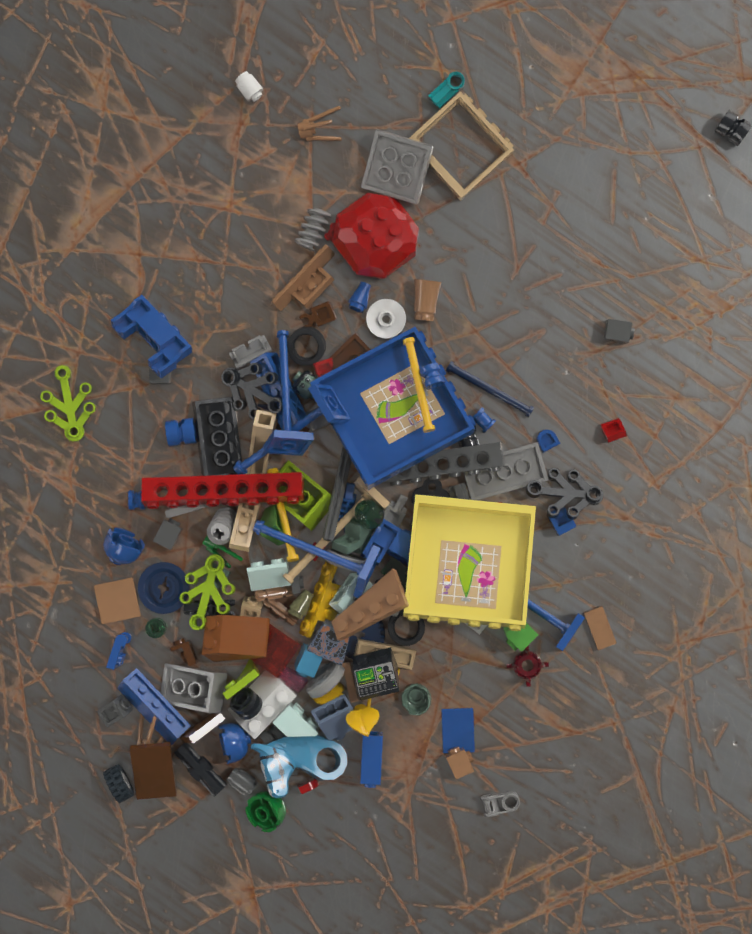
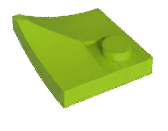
(248, 674)

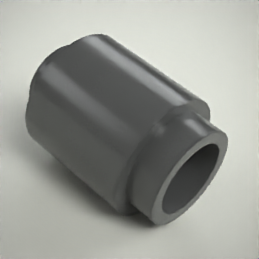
(241, 781)

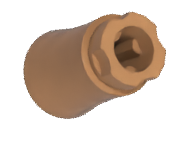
(426, 299)

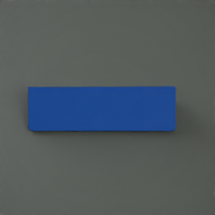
(152, 703)

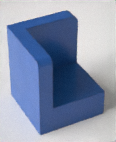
(561, 523)

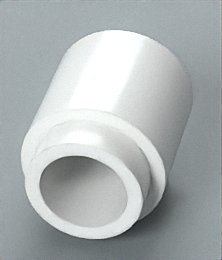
(249, 86)

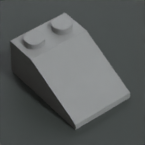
(194, 688)

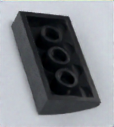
(217, 436)

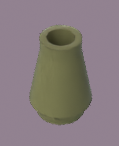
(301, 604)

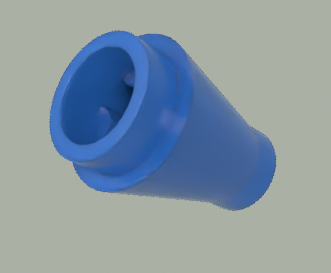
(359, 299)

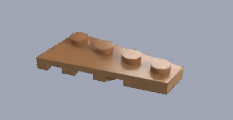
(373, 606)

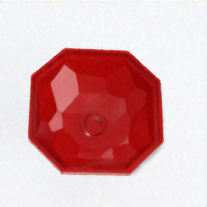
(375, 235)

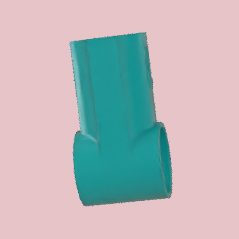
(446, 91)

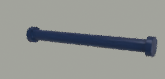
(490, 389)

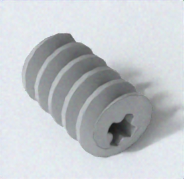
(312, 228)
(221, 526)

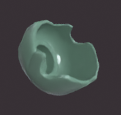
(416, 699)

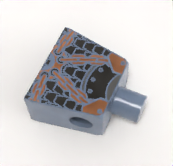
(326, 643)

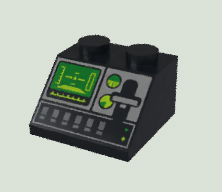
(376, 673)

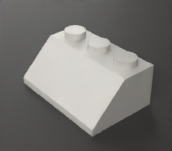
(275, 698)

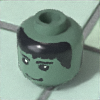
(302, 383)

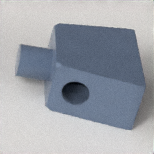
(332, 717)

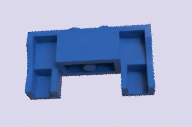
(156, 331)
(391, 541)

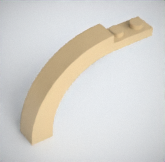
(247, 514)

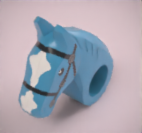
(283, 755)

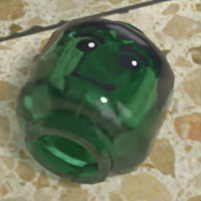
(369, 514)

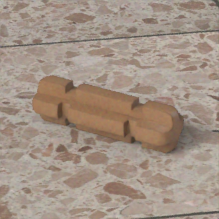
(273, 593)
(281, 611)

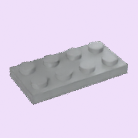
(520, 468)

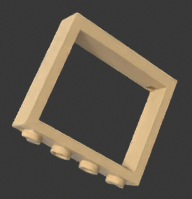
(491, 129)

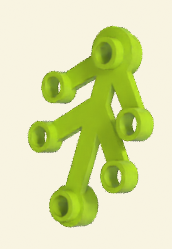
(69, 407)
(207, 589)

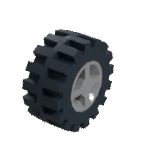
(118, 783)

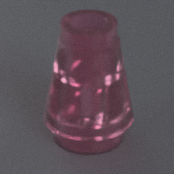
(293, 679)

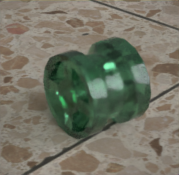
(158, 625)

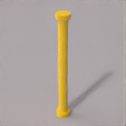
(428, 427)
(292, 556)

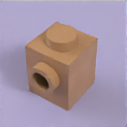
(460, 762)

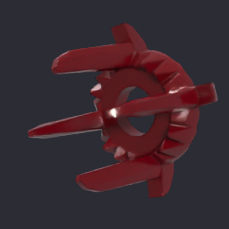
(537, 665)

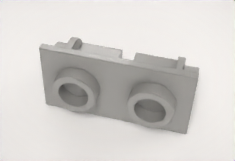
(242, 355)

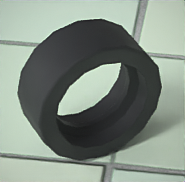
(306, 331)
(404, 641)

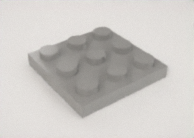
(397, 166)

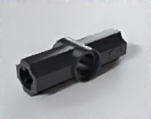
(200, 768)

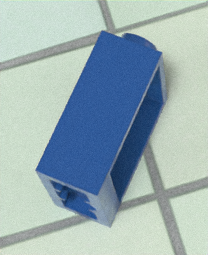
(371, 759)

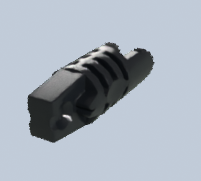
(192, 608)

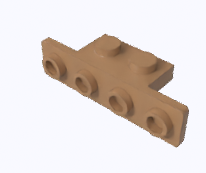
(308, 282)

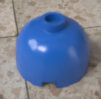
(122, 547)
(234, 741)

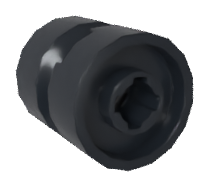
(733, 127)

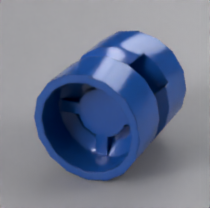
(180, 432)

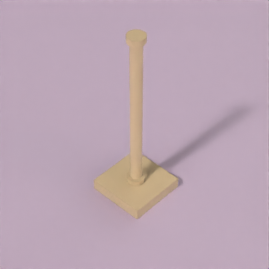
(371, 494)

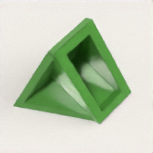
(272, 520)

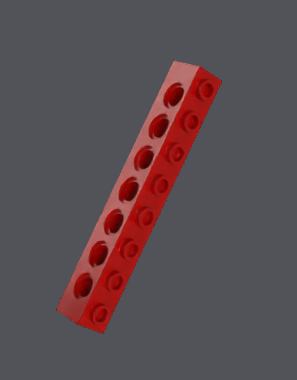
(273, 481)

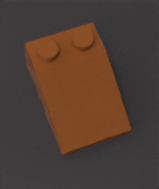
(235, 637)

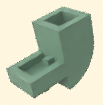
(354, 540)

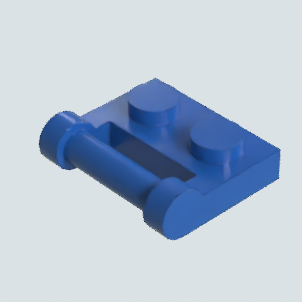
(117, 656)

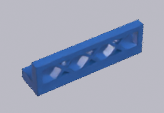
(271, 363)

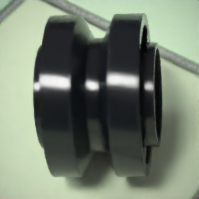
(246, 703)

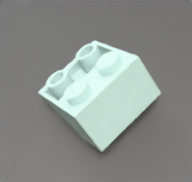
(268, 575)
(295, 723)

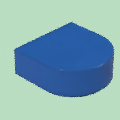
(547, 439)

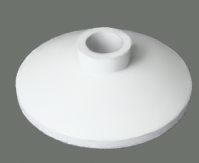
(388, 308)

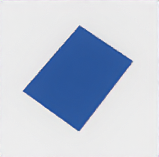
(458, 729)

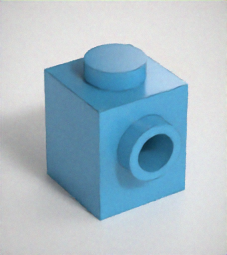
(307, 662)

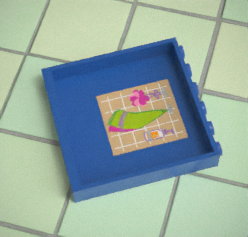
(386, 413)

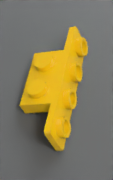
(319, 607)

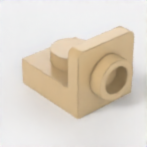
(251, 607)

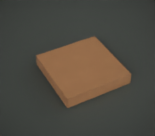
(117, 600)

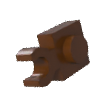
(321, 315)

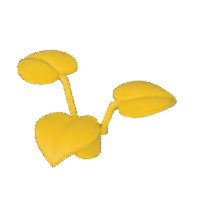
(362, 717)

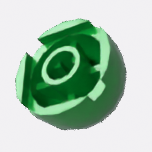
(265, 811)

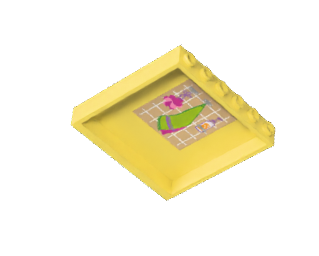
(470, 562)

